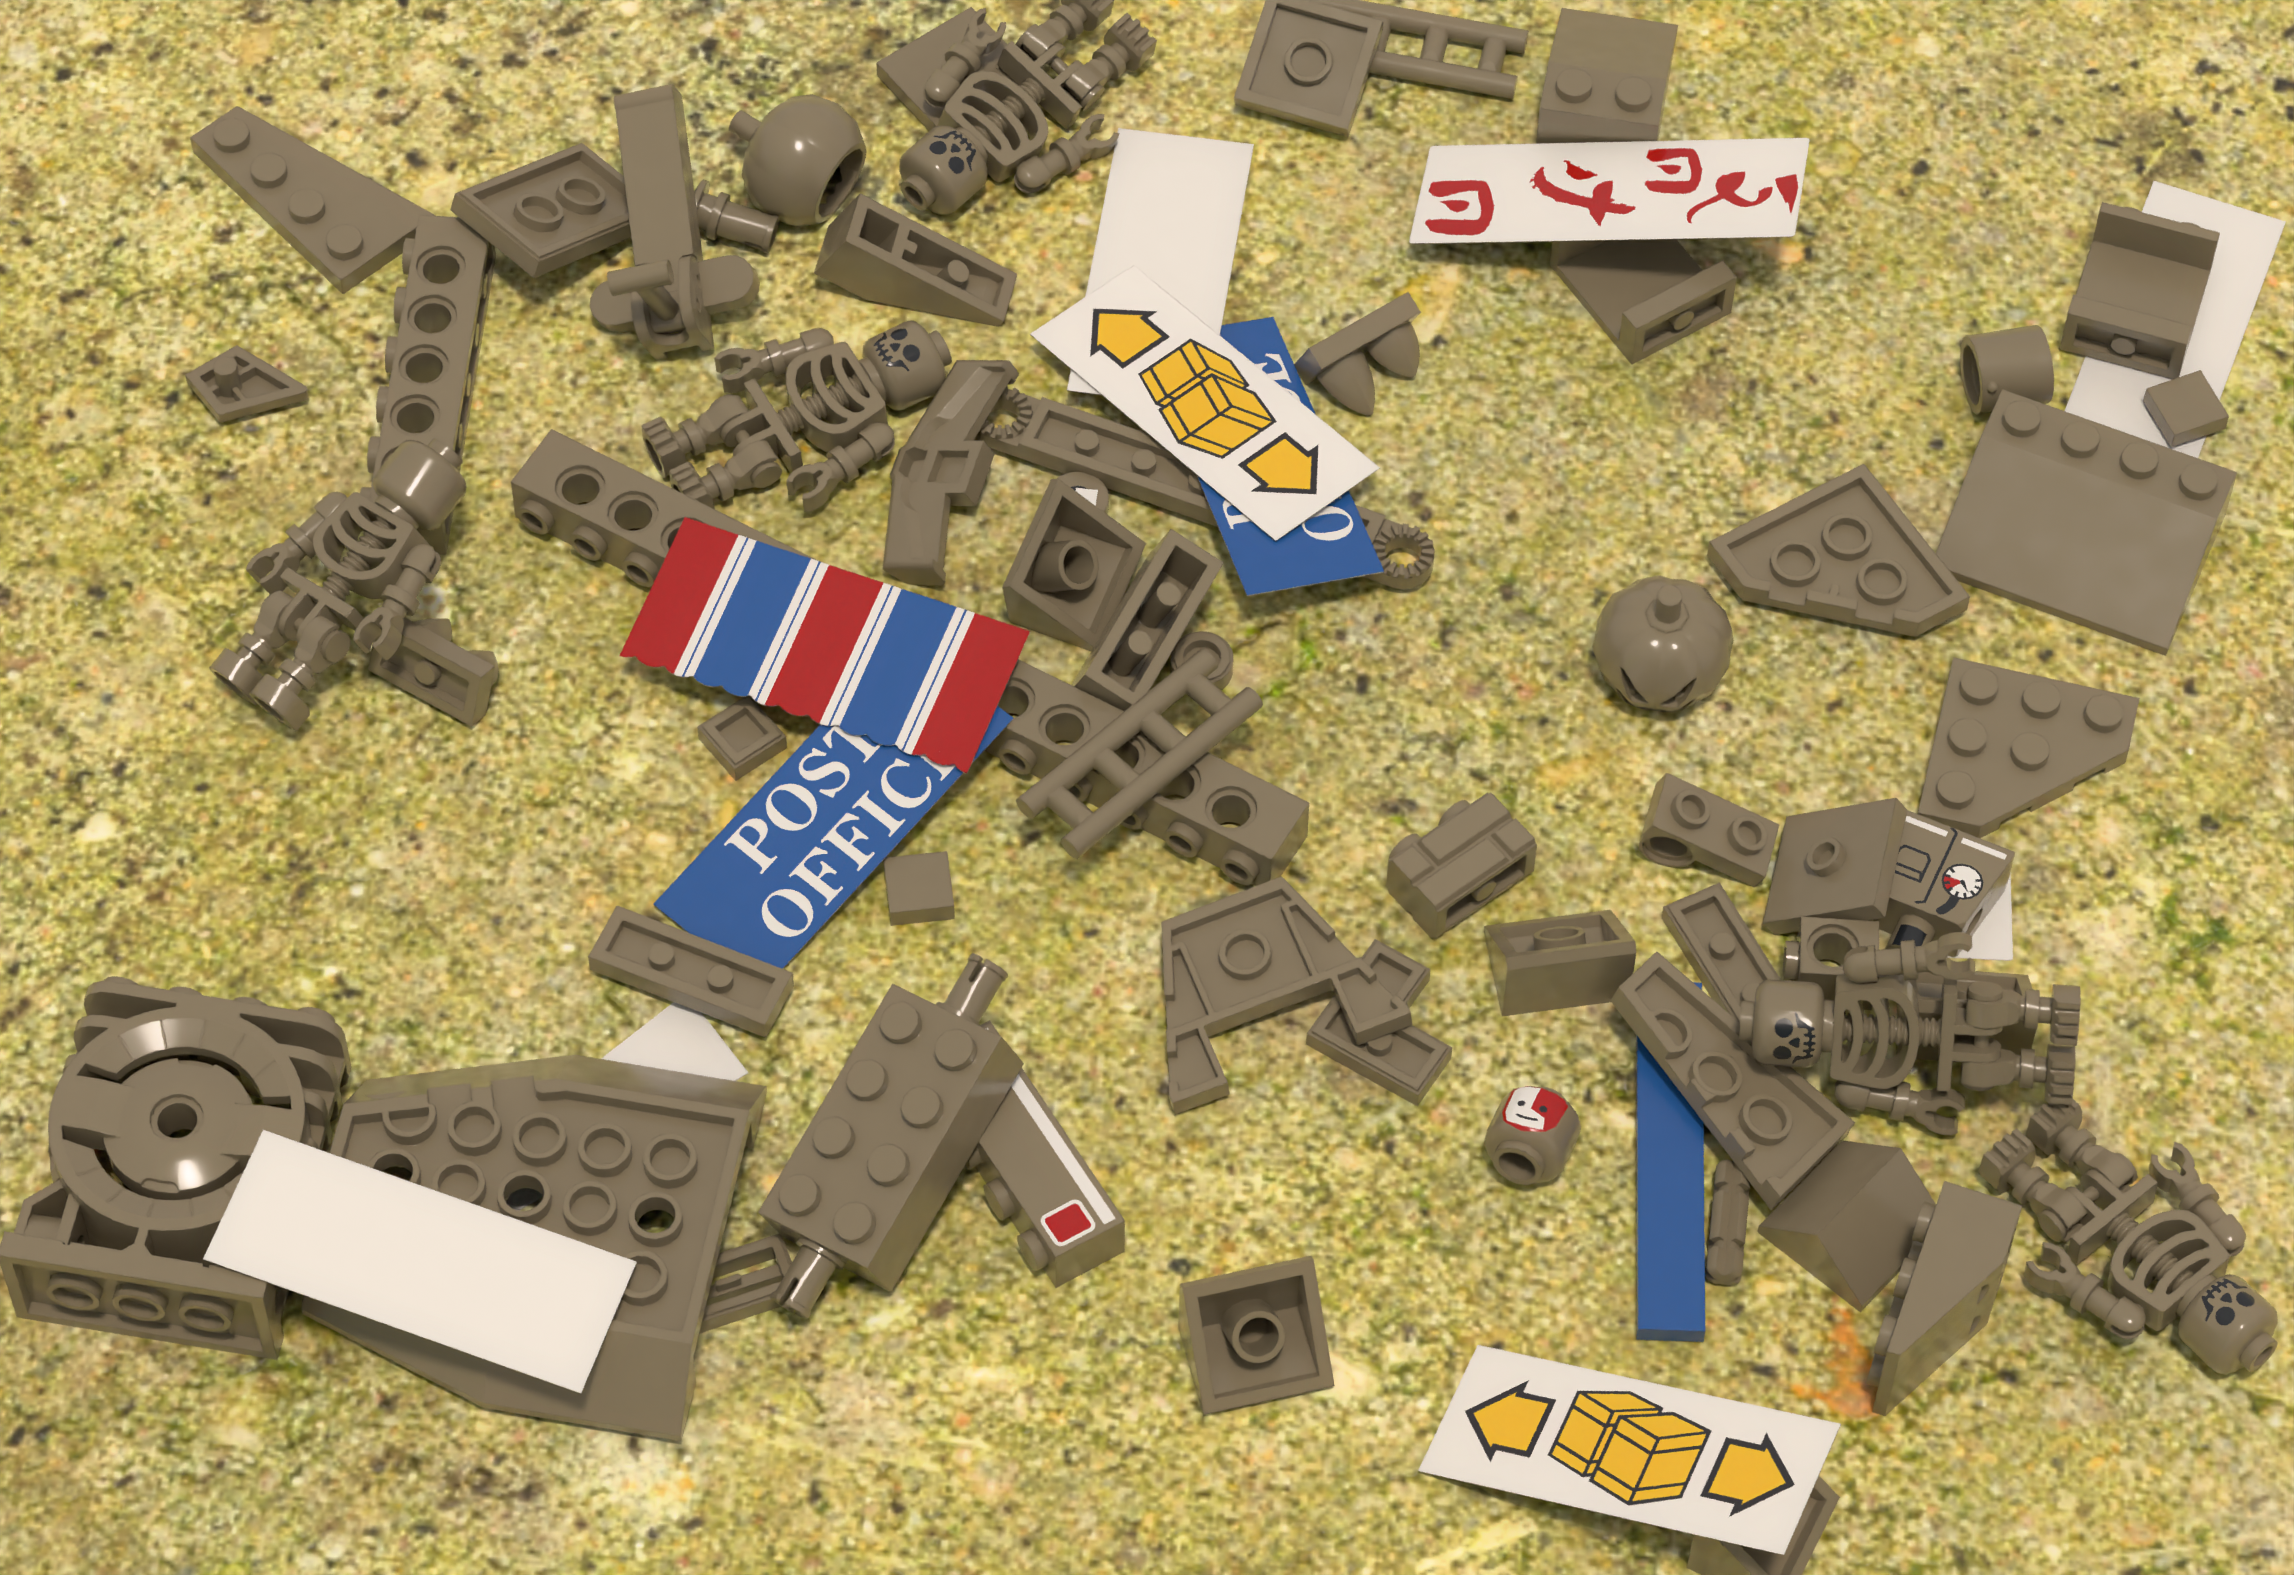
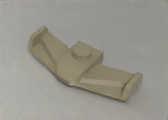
(941, 469)

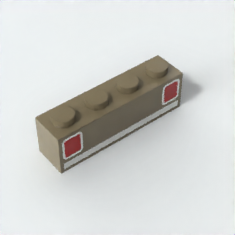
(1045, 1187)

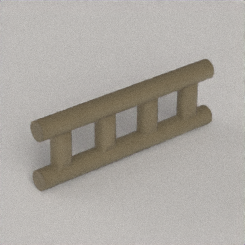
(1437, 32)
(1133, 787)

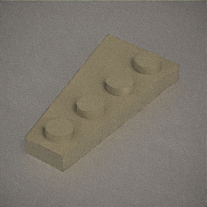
(314, 202)
(1759, 1113)

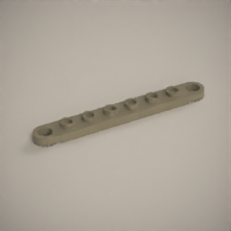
(1143, 469)

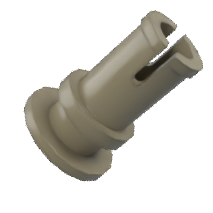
(734, 221)

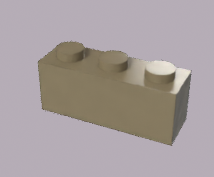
(1148, 622)

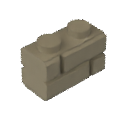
(1460, 863)

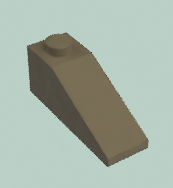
(911, 266)

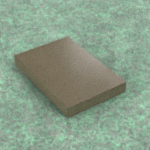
(549, 210)

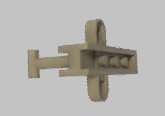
(670, 282)

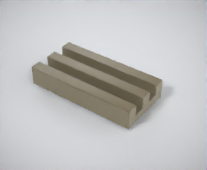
(748, 1294)

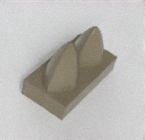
(1340, 358)
(439, 670)

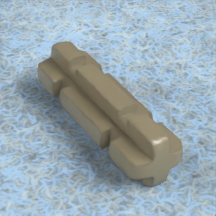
(1727, 1225)

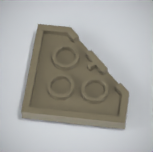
(1842, 558)
(2017, 744)

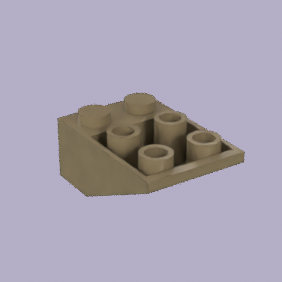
(1942, 1289)

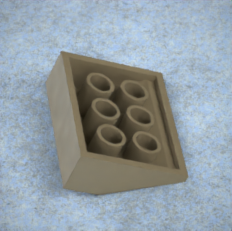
(2085, 521)

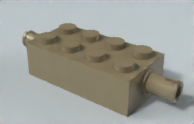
(891, 1137)

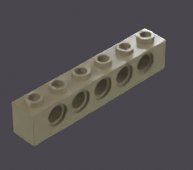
(444, 294)

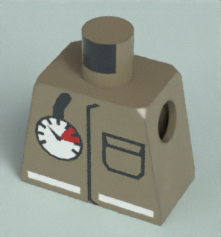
(1942, 882)

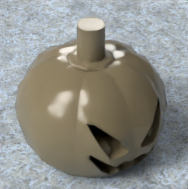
(795, 158)
(1663, 643)

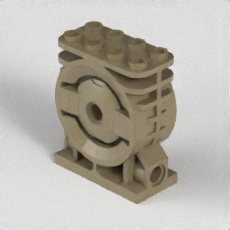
(141, 1071)

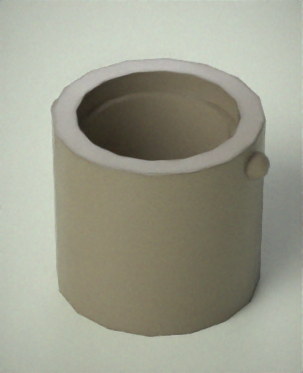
(2006, 360)

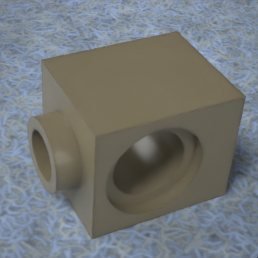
(1826, 940)

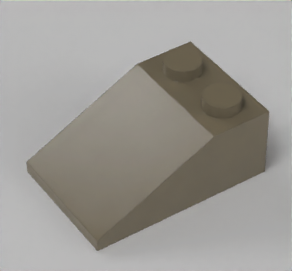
(1605, 79)

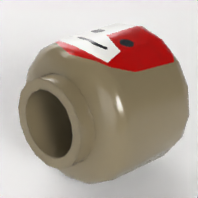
(1532, 1135)

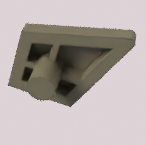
(243, 385)

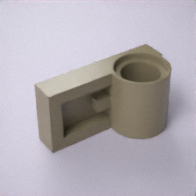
(1700, 826)

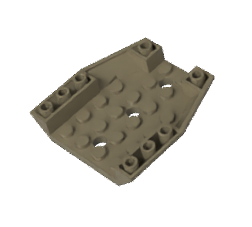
(602, 1152)

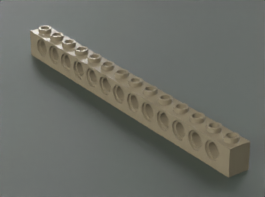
(1049, 709)

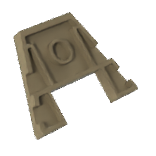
(1249, 961)

